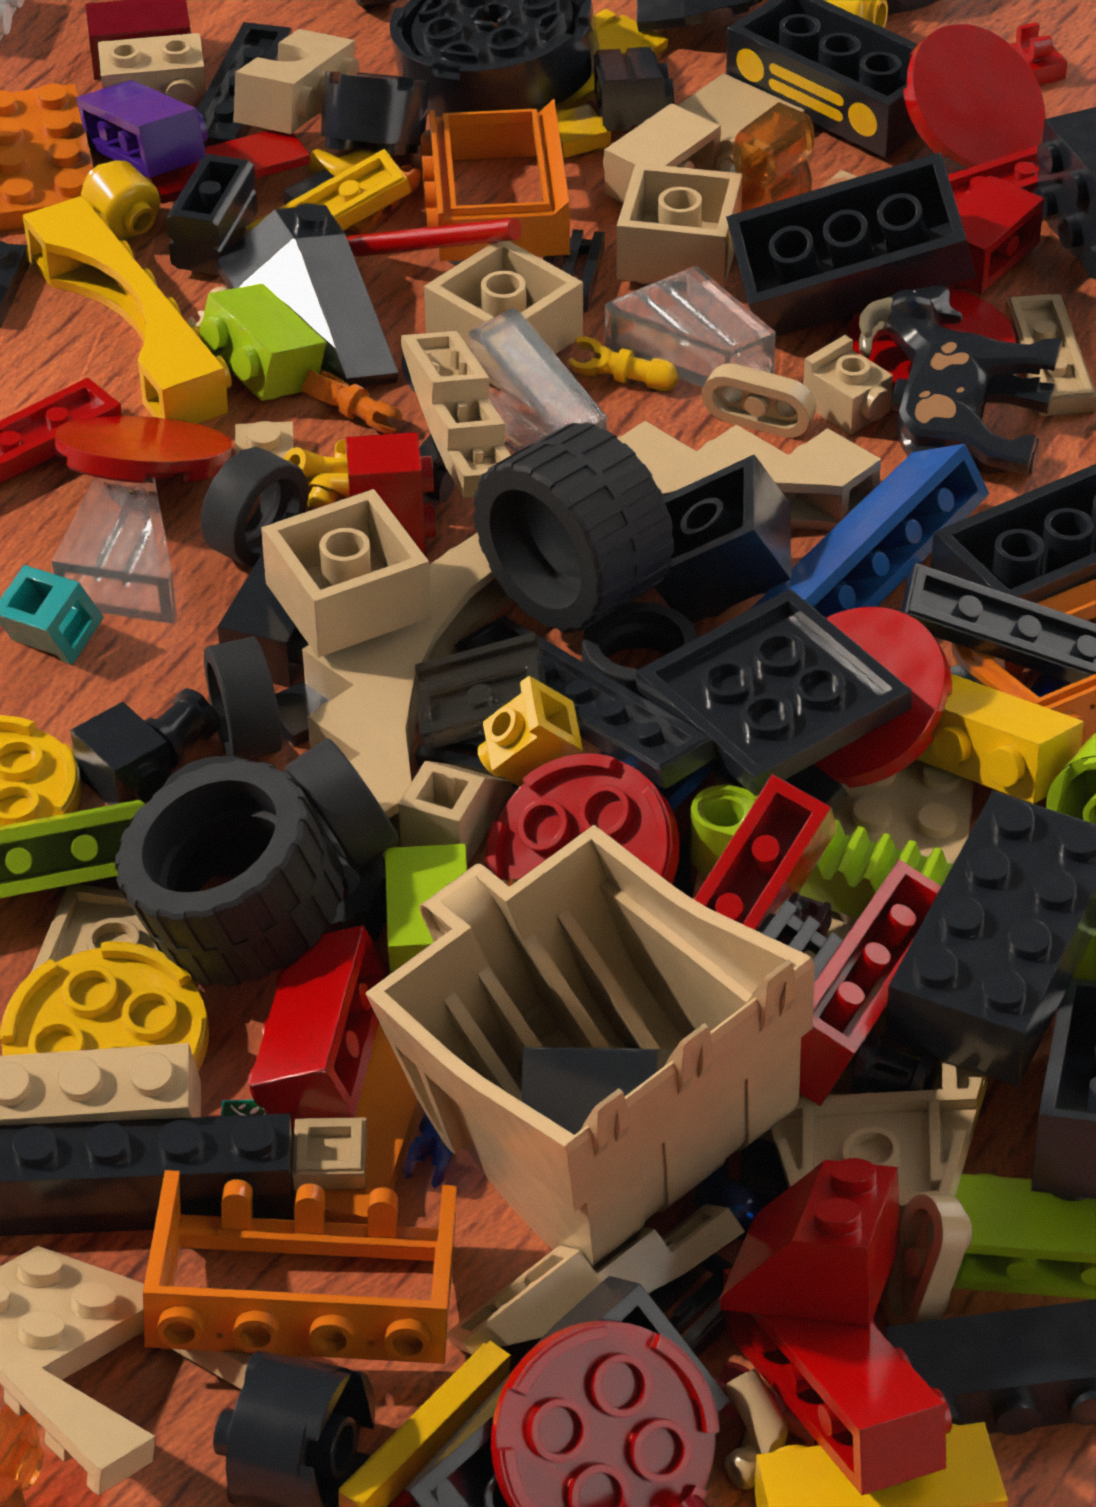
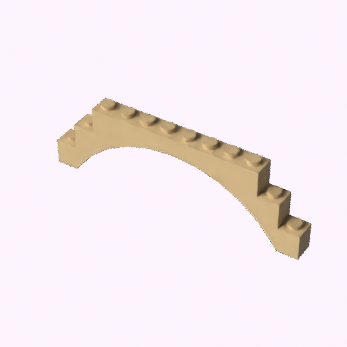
(376, 682)

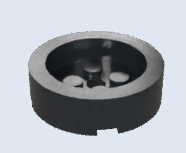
(523, 63)

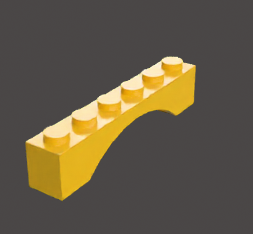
(83, 256)

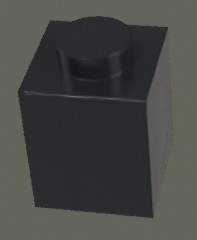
(121, 756)

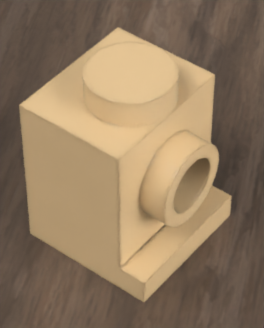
(847, 386)

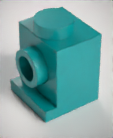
(49, 613)

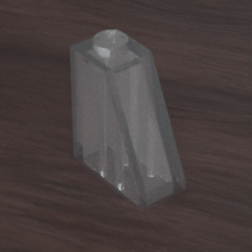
(690, 325)
(529, 381)
(120, 551)

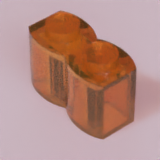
(774, 156)

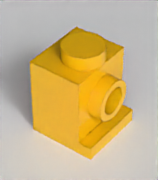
(529, 732)

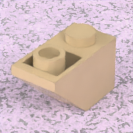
(450, 806)

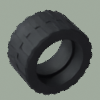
(573, 526)
(262, 914)

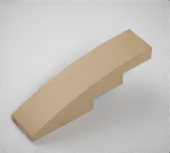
(456, 405)
(565, 1277)

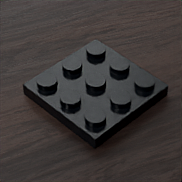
(775, 690)

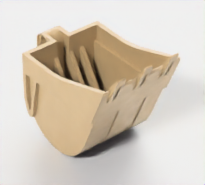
(596, 958)

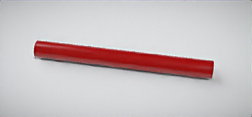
(435, 237)

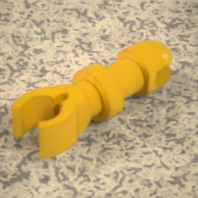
(623, 366)

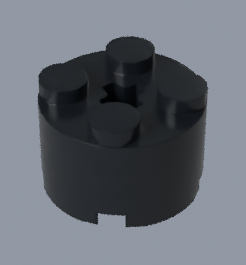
(374, 110)
(293, 1432)

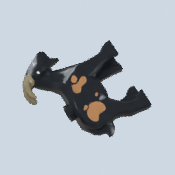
(955, 378)

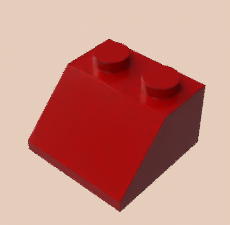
(821, 1246)

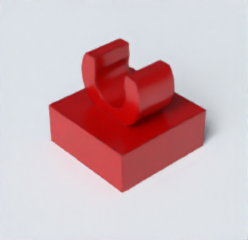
(1040, 54)

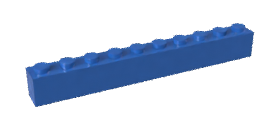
(876, 545)

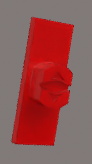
(268, 151)

